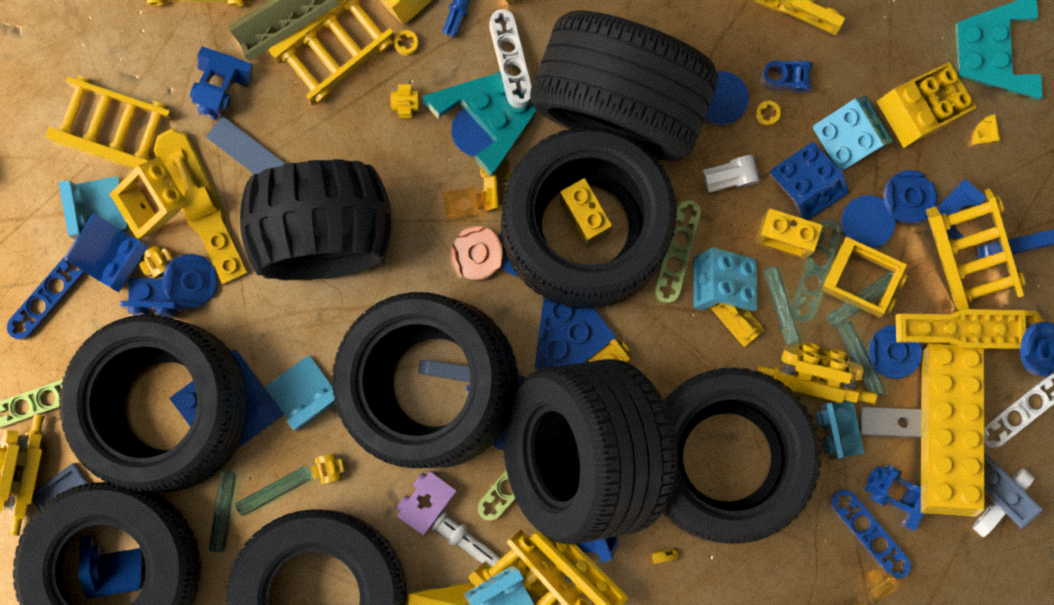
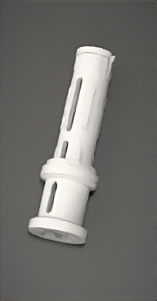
(458, 535)

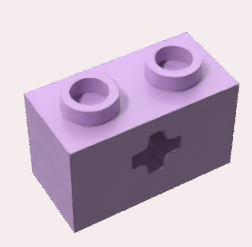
(424, 518)

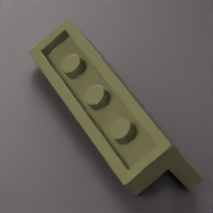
(264, 21)

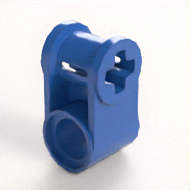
(793, 76)

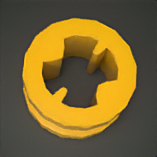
(409, 35)
(772, 120)

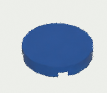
(728, 100)
(469, 135)
(909, 196)
(867, 221)
(189, 280)
(1038, 349)
(892, 358)

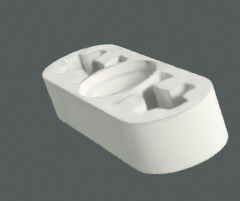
(994, 513)

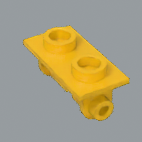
(494, 192)
(739, 322)

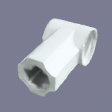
(739, 173)

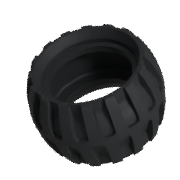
(315, 220)

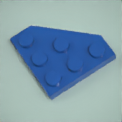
(569, 335)

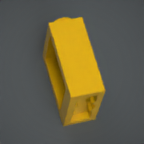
(135, 206)
(587, 219)
(780, 235)
(897, 280)

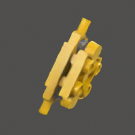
(820, 373)
(26, 473)

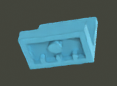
(852, 133)
(88, 198)
(725, 280)
(302, 393)
(840, 430)
(500, 590)

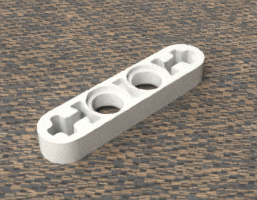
(507, 59)
(1022, 407)

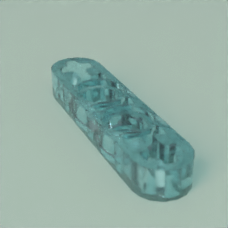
(817, 271)

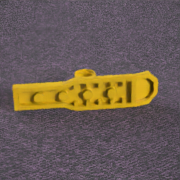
(809, 12)
(204, 208)
(967, 328)

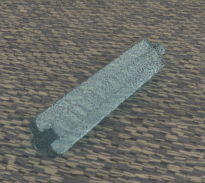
(869, 293)
(782, 305)
(861, 357)
(273, 490)
(222, 512)

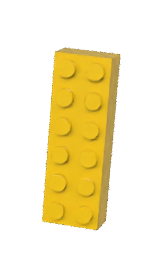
(952, 431)

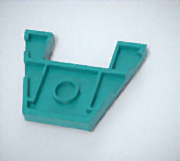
(986, 51)
(489, 107)

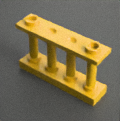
(286, 49)
(89, 143)
(949, 247)
(578, 567)
(540, 568)

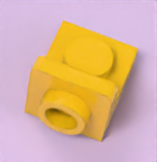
(613, 350)

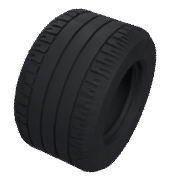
(625, 80)
(605, 161)
(366, 380)
(97, 390)
(792, 450)
(590, 451)
(146, 517)
(320, 531)

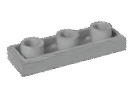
(884, 422)

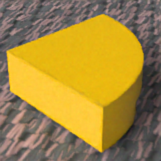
(986, 131)
(664, 555)

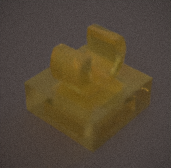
(881, 586)

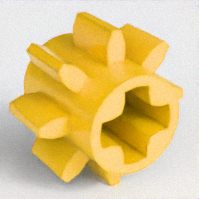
(405, 101)
(155, 261)
(328, 469)

